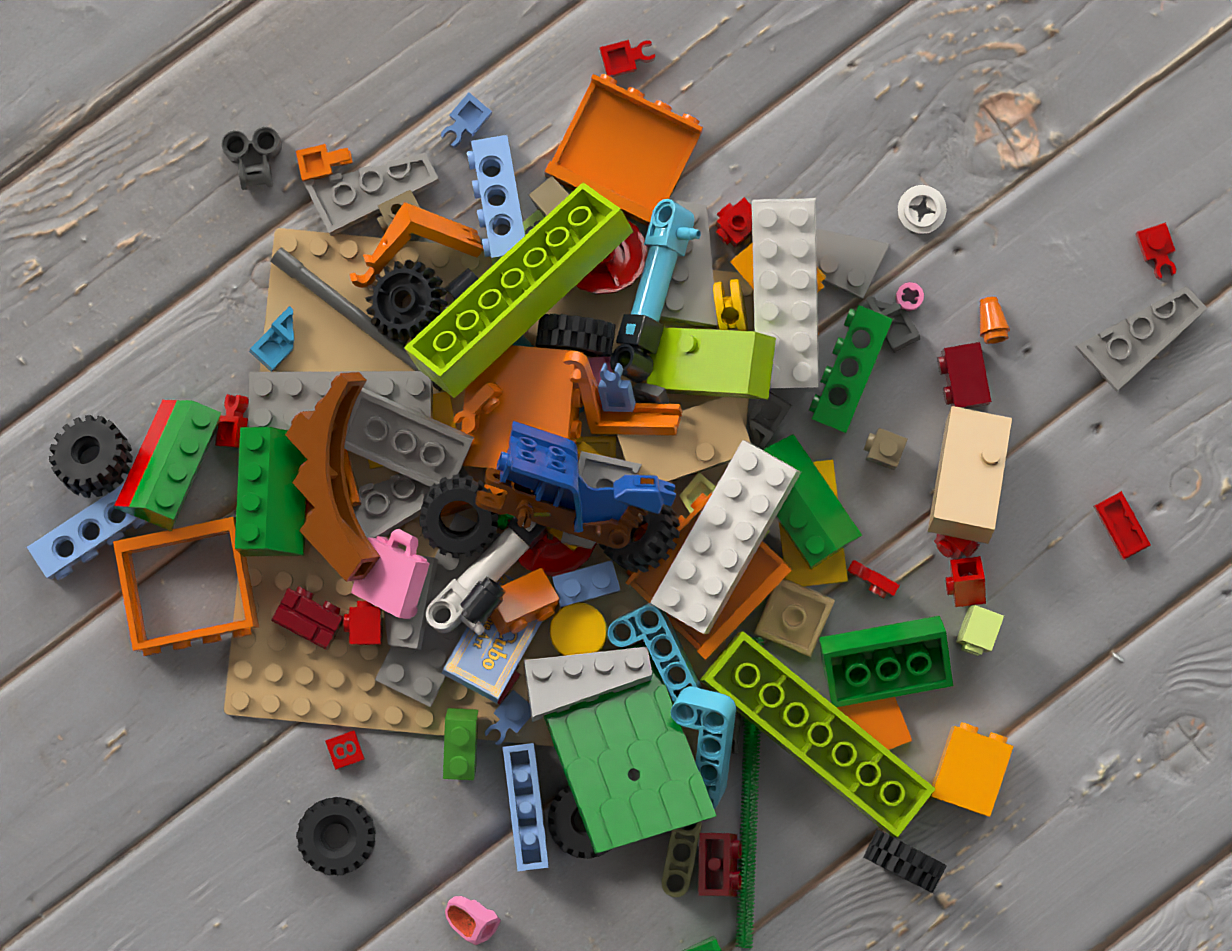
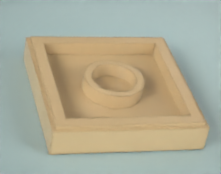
(794, 617)

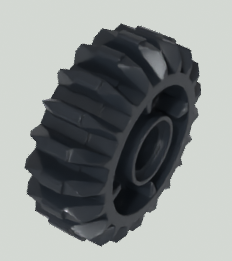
(391, 291)

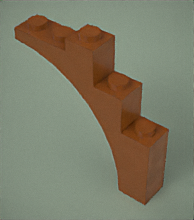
(322, 480)

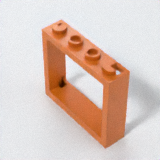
(124, 551)

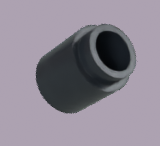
(482, 601)

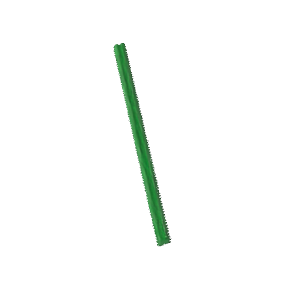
(748, 835)

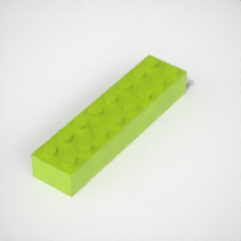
(518, 289)
(818, 734)

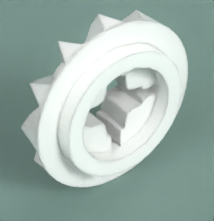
(934, 203)

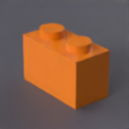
(525, 601)

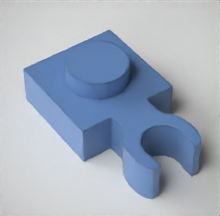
(468, 116)
(614, 393)
(512, 714)

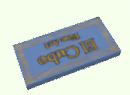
(489, 659)

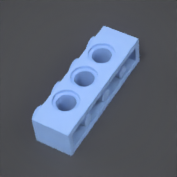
(488, 153)
(46, 549)
(526, 807)

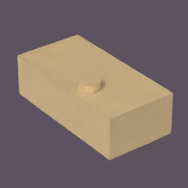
(703, 440)
(970, 475)

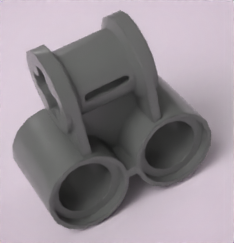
(253, 161)

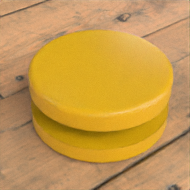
(730, 309)
(578, 630)

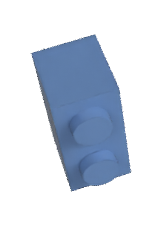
(586, 584)

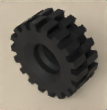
(576, 333)
(100, 472)
(651, 545)
(564, 830)
(313, 844)
(904, 861)

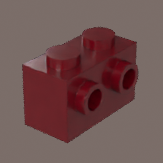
(719, 864)

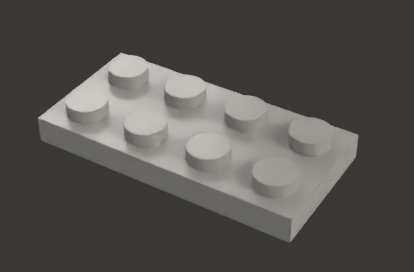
(405, 439)

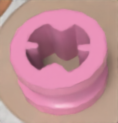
(911, 288)

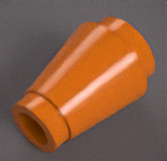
(992, 321)

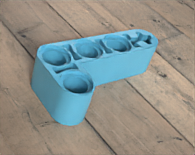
(651, 635)
(704, 717)

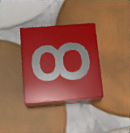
(345, 749)

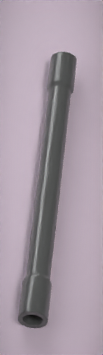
(298, 271)

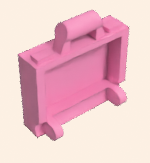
(396, 576)

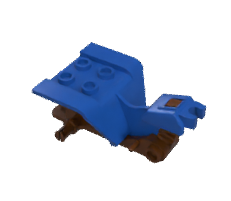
(546, 488)

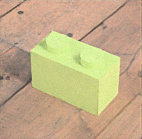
(979, 630)

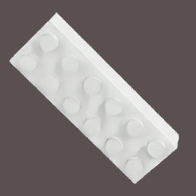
(787, 287)
(725, 537)

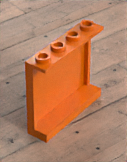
(625, 148)
(534, 394)
(757, 582)

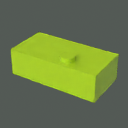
(714, 363)

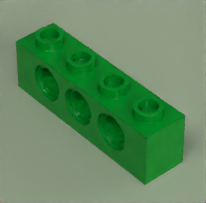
(841, 415)

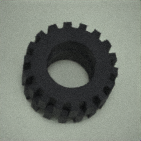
(456, 541)

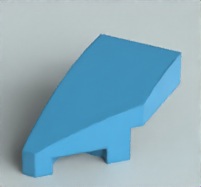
(276, 342)

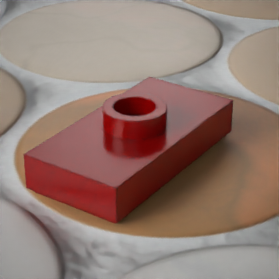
(1122, 525)

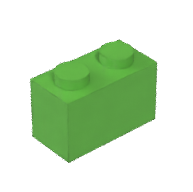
(460, 744)

